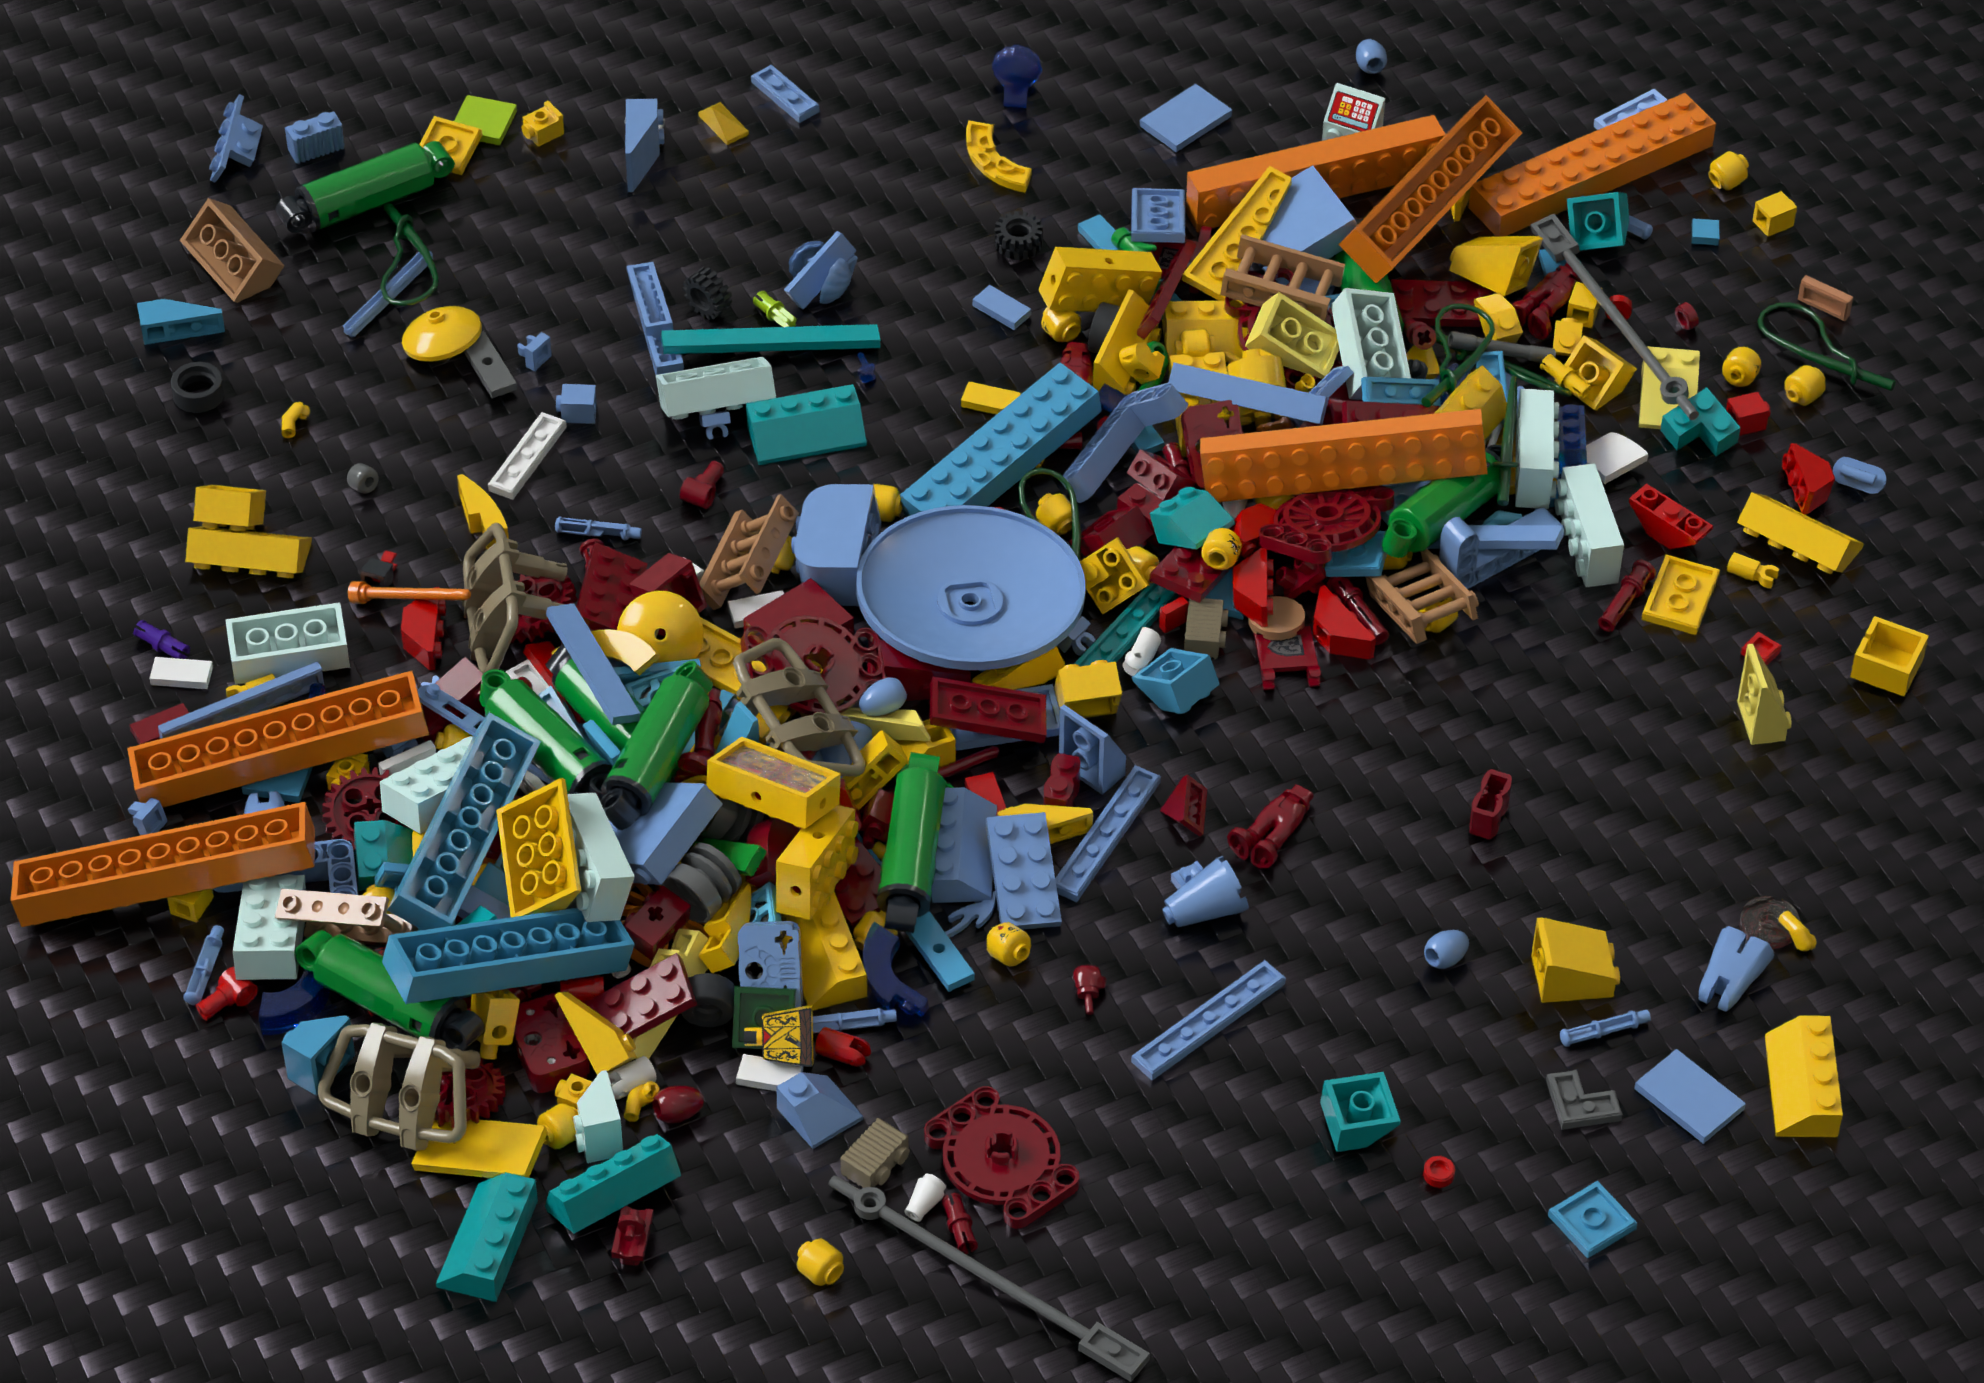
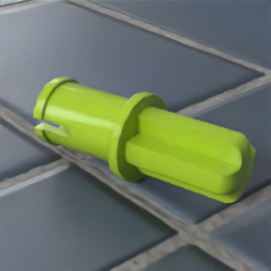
(774, 310)

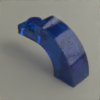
(887, 988)
(288, 1008)

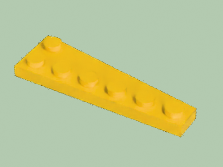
(1249, 218)

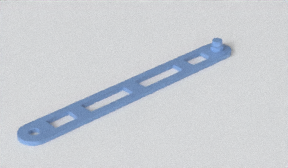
(436, 700)

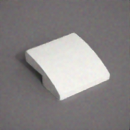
(1614, 455)

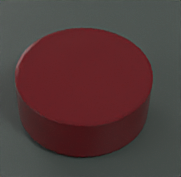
(1686, 316)

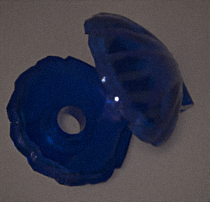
(1016, 70)

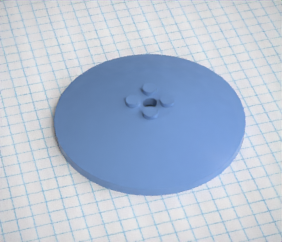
(1010, 566)

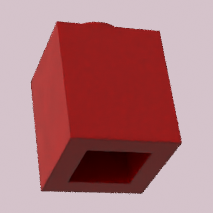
(1749, 412)

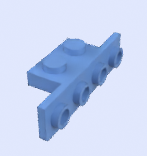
(238, 139)

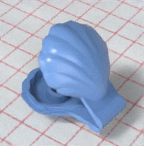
(839, 274)

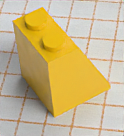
(1497, 261)
(1572, 962)

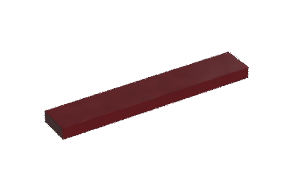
(1166, 289)

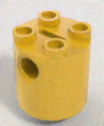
(1260, 367)

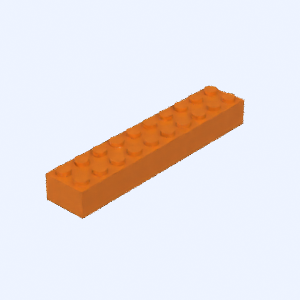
(1346, 163)
(1592, 165)
(1430, 189)
(1344, 455)
(278, 741)
(163, 864)

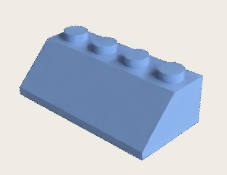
(963, 850)

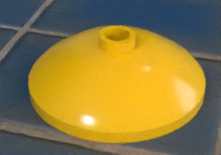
(441, 333)
(673, 615)

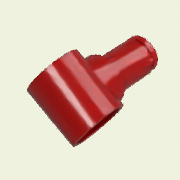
(227, 993)

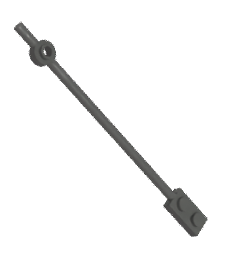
(1562, 246)
(1097, 1343)

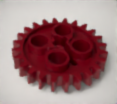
(557, 591)
(363, 788)
(483, 1094)

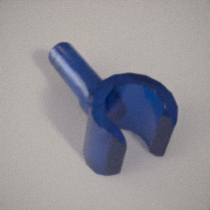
(866, 371)

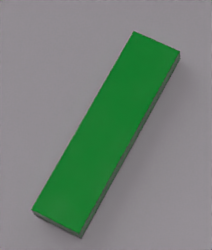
(743, 855)

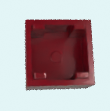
(671, 575)

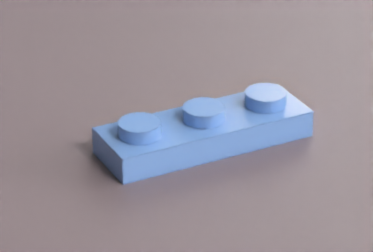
(1630, 108)

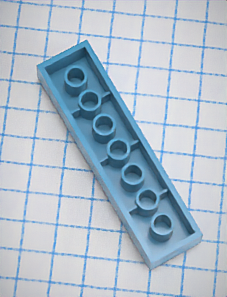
(1007, 444)
(464, 825)
(504, 954)

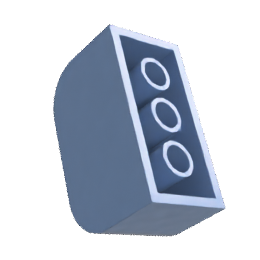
(833, 535)

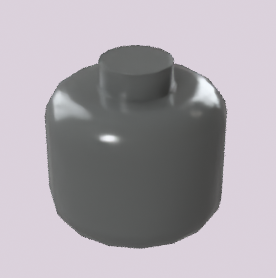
(362, 478)

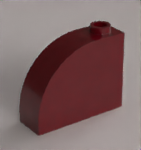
(802, 600)
(774, 837)

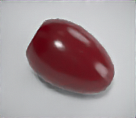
(677, 1103)

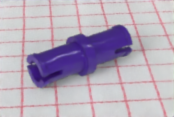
(161, 640)

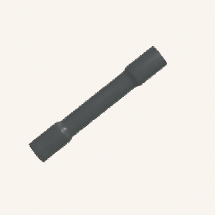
(1471, 343)

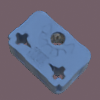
(780, 967)

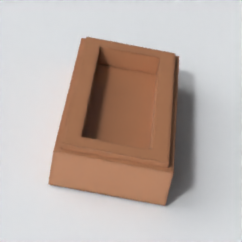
(1825, 298)

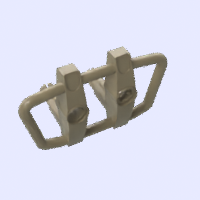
(497, 597)
(792, 686)
(420, 1087)

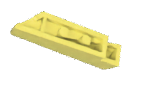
(898, 724)
(688, 945)

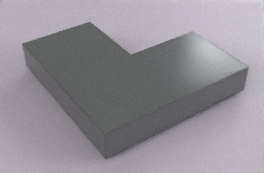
(1580, 1109)

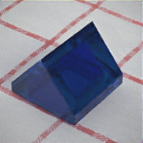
(1110, 397)

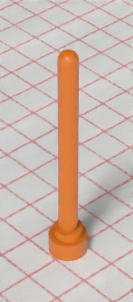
(361, 592)

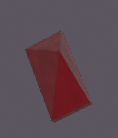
(1187, 805)

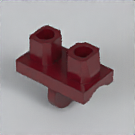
(1301, 579)
(632, 1235)

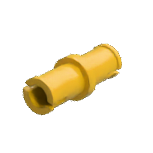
(1565, 377)

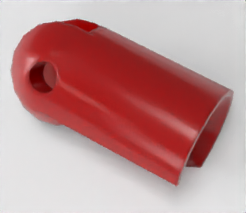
(842, 1047)

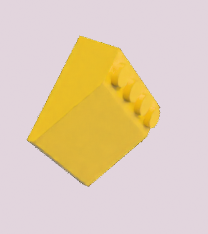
(539, 851)

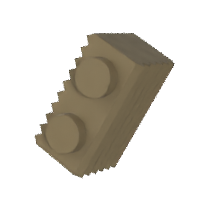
(1204, 627)
(875, 1154)

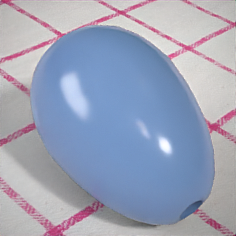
(1371, 56)
(883, 697)
(1446, 948)

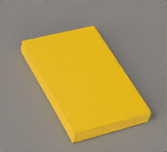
(1680, 594)

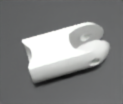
(1142, 651)
(630, 1076)

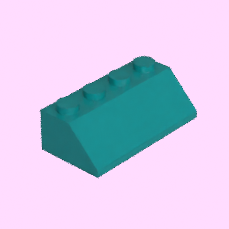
(805, 424)
(613, 1183)
(489, 1236)

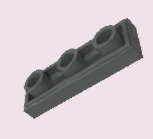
(490, 367)

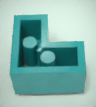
(1712, 425)

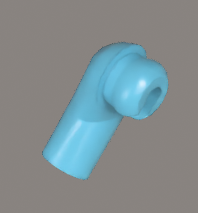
(1502, 518)

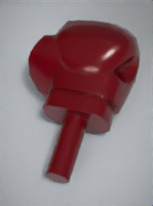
(1088, 982)

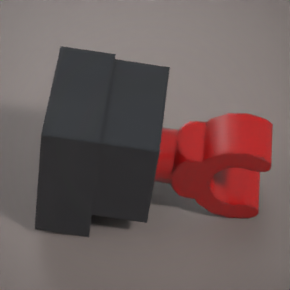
(379, 572)

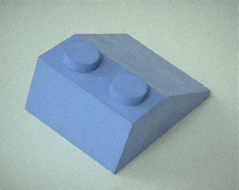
(642, 138)
(1100, 758)

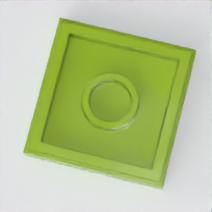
(489, 115)

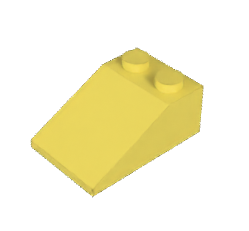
(1295, 336)
(1677, 364)
(1761, 701)

